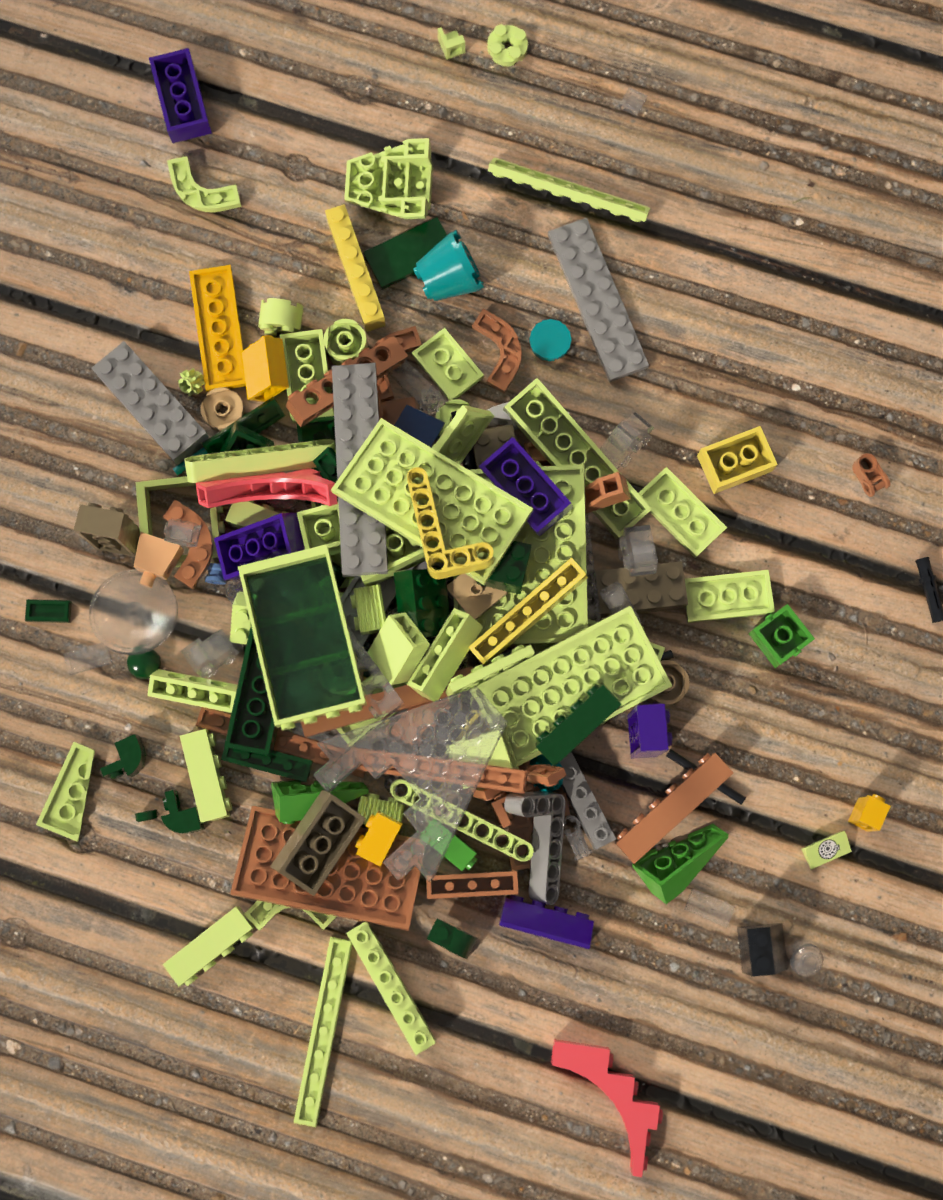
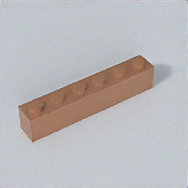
(674, 807)

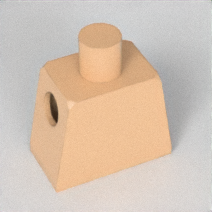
(155, 558)

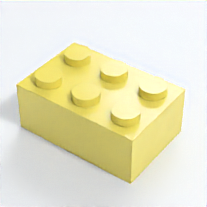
(737, 459)

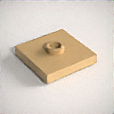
(473, 597)

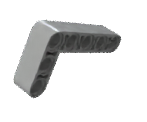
(547, 840)

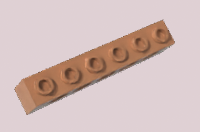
(305, 412)

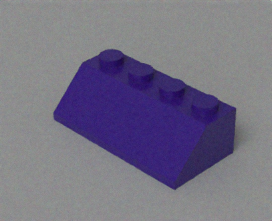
(546, 922)

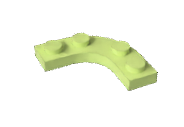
(198, 197)
(262, 912)

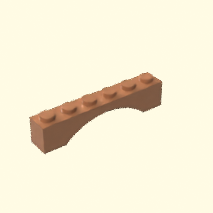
(606, 492)

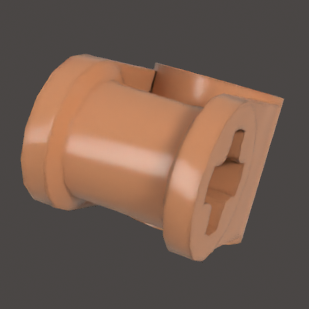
(870, 476)

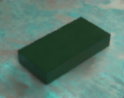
(48, 611)

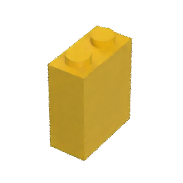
(265, 368)

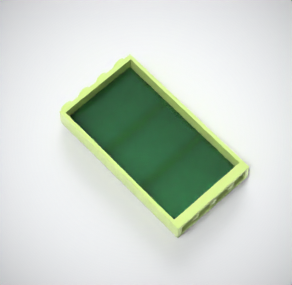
(302, 637)

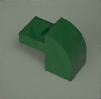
(131, 760)
(178, 820)
(452, 938)

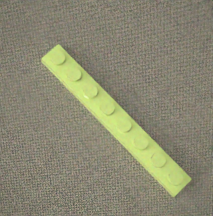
(569, 189)

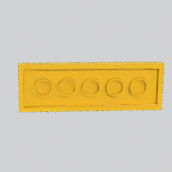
(218, 327)

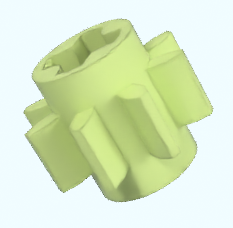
(191, 382)

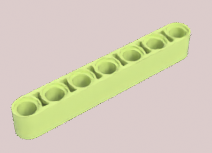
(255, 461)
(470, 827)

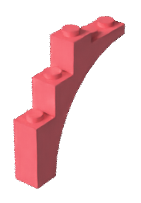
(297, 485)
(637, 1115)

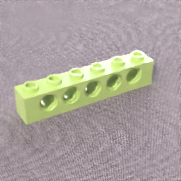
(391, 987)

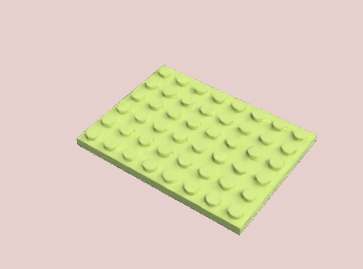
(547, 555)

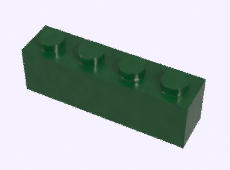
(577, 724)

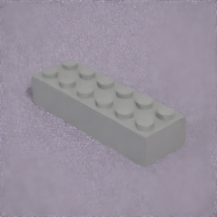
(150, 403)

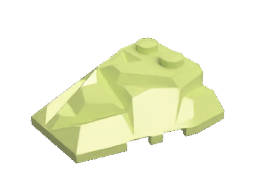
(393, 180)

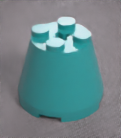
(448, 269)

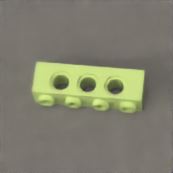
(192, 690)

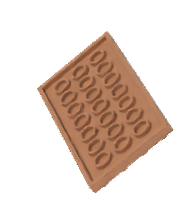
(351, 890)

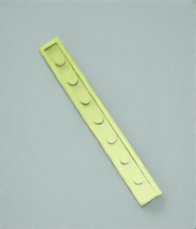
(323, 1032)

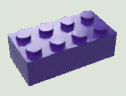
(180, 95)
(522, 478)
(258, 542)
(649, 731)

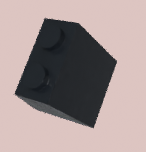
(762, 949)

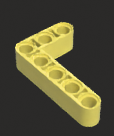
(433, 533)

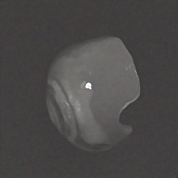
(805, 957)

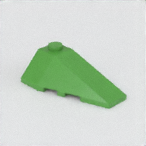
(295, 800)
(675, 866)

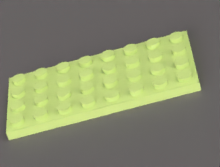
(465, 503)
(553, 679)

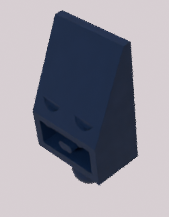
(420, 425)

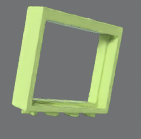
(144, 509)

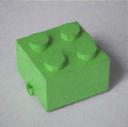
(781, 636)

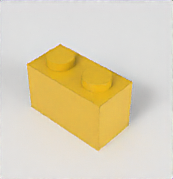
(869, 813)
(378, 839)

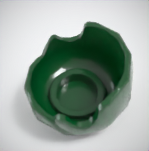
(143, 664)

